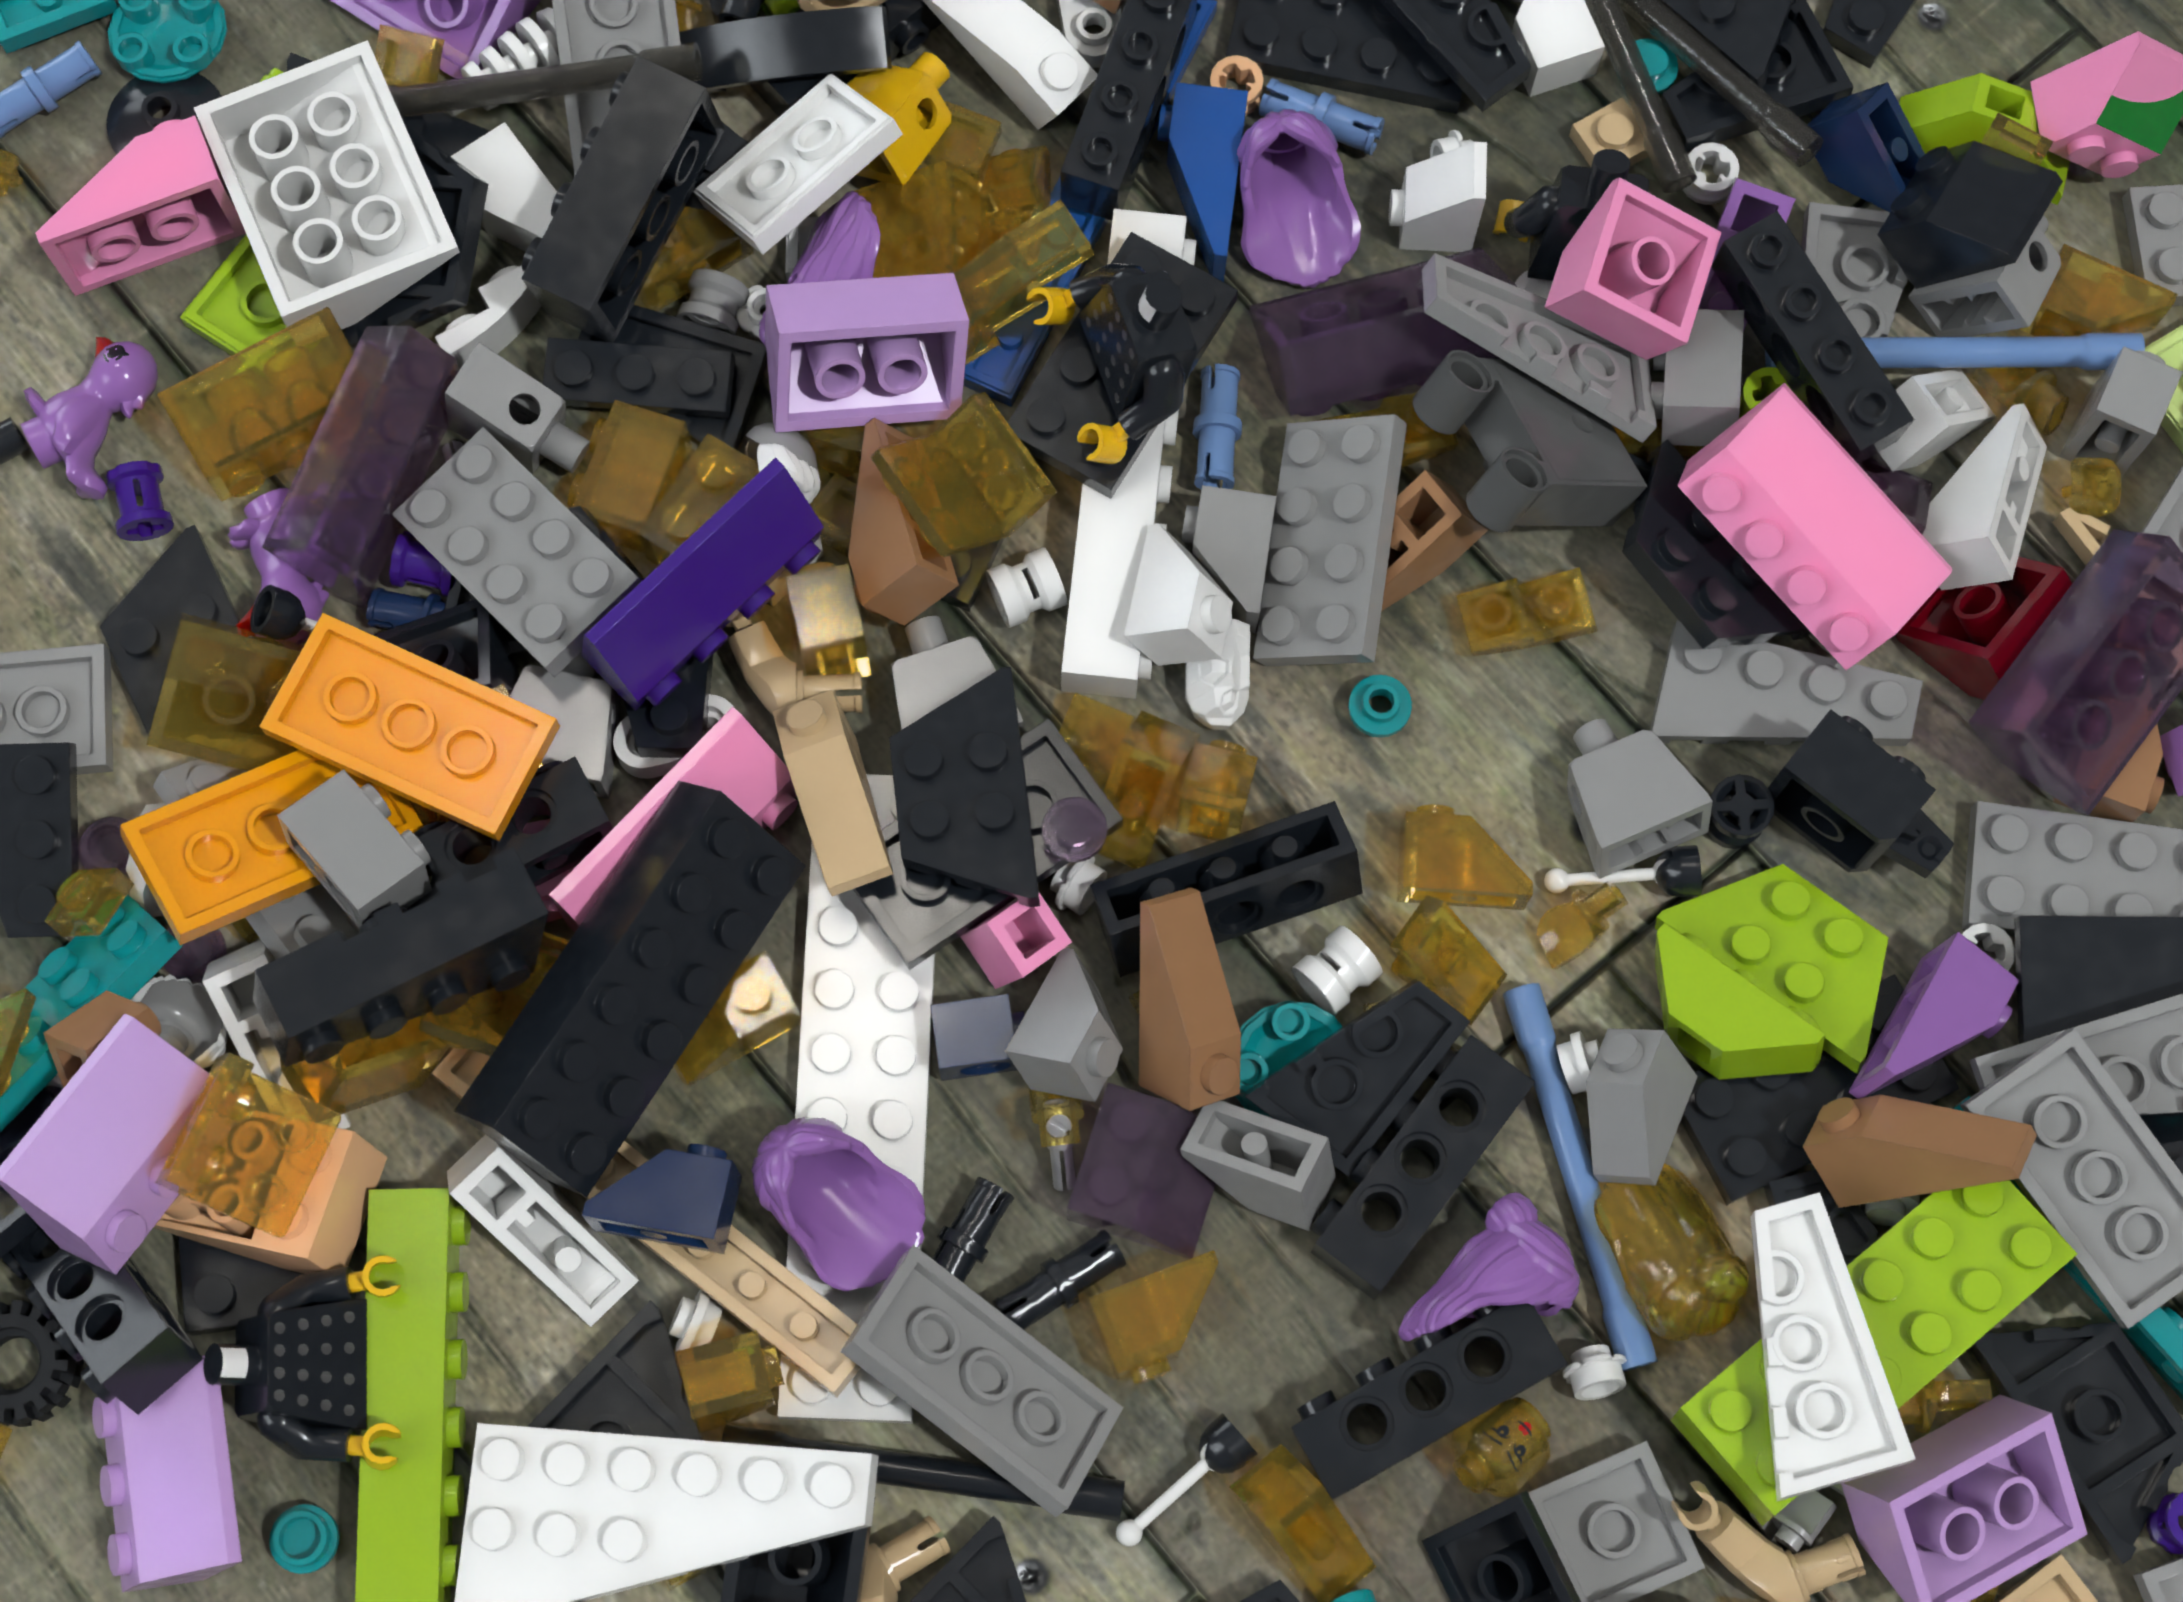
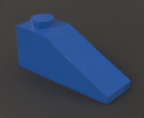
(1203, 161)

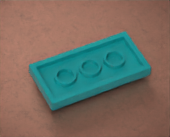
(116, 961)

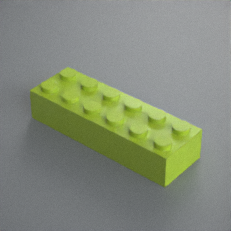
(1926, 1299)

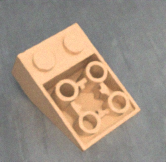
(323, 1227)

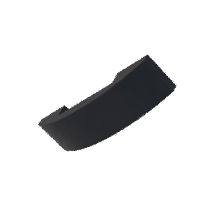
(792, 46)

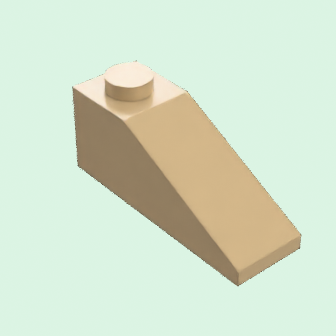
(833, 792)

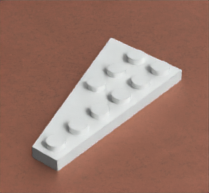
(614, 1512)

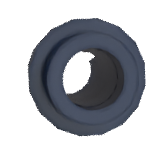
(394, 609)

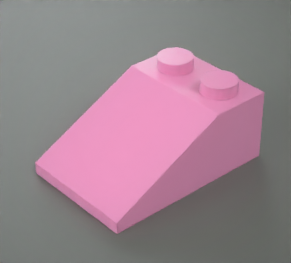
(142, 210)

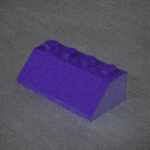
(704, 587)

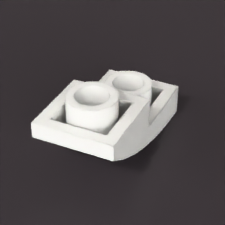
(507, 313)

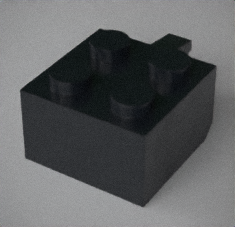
(1858, 800)

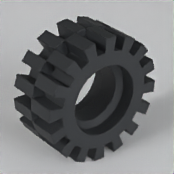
(55, 1369)

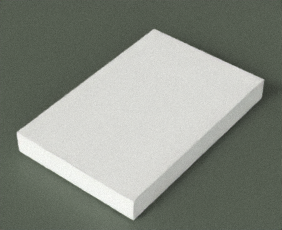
(797, 163)

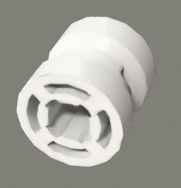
(1012, 590)
(1337, 970)

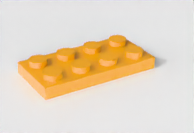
(410, 726)
(225, 848)

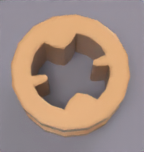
(1245, 72)

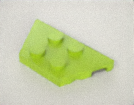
(1798, 947)

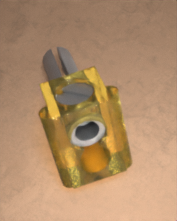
(1058, 1130)

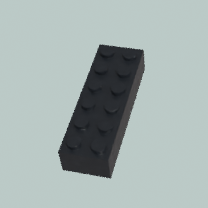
(631, 987)

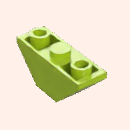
(1965, 110)
(1726, 1016)

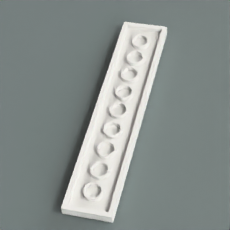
(868, 1073)

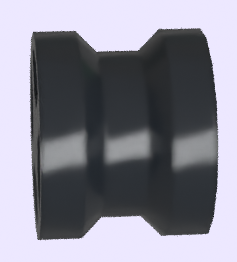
(1746, 801)

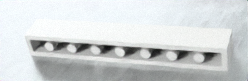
(1115, 529)

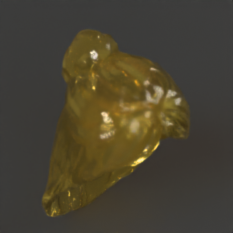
(1672, 1255)

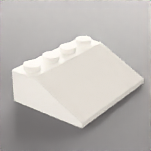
(328, 186)

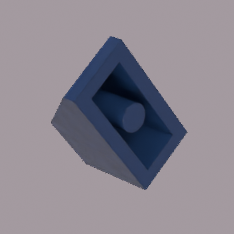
(1868, 145)
(672, 1200)

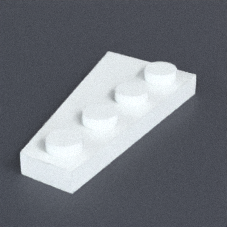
(1822, 1370)

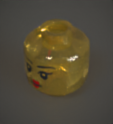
(1501, 1448)

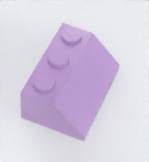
(865, 351)
(101, 1143)
(169, 1486)
(1971, 1506)

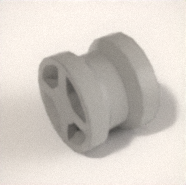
(714, 300)

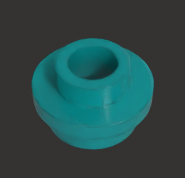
(1373, 722)

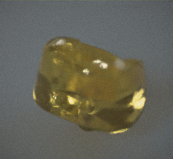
(2094, 486)

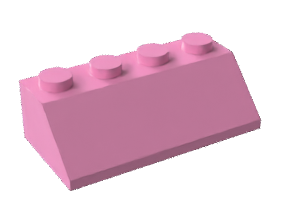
(1814, 526)
(725, 759)

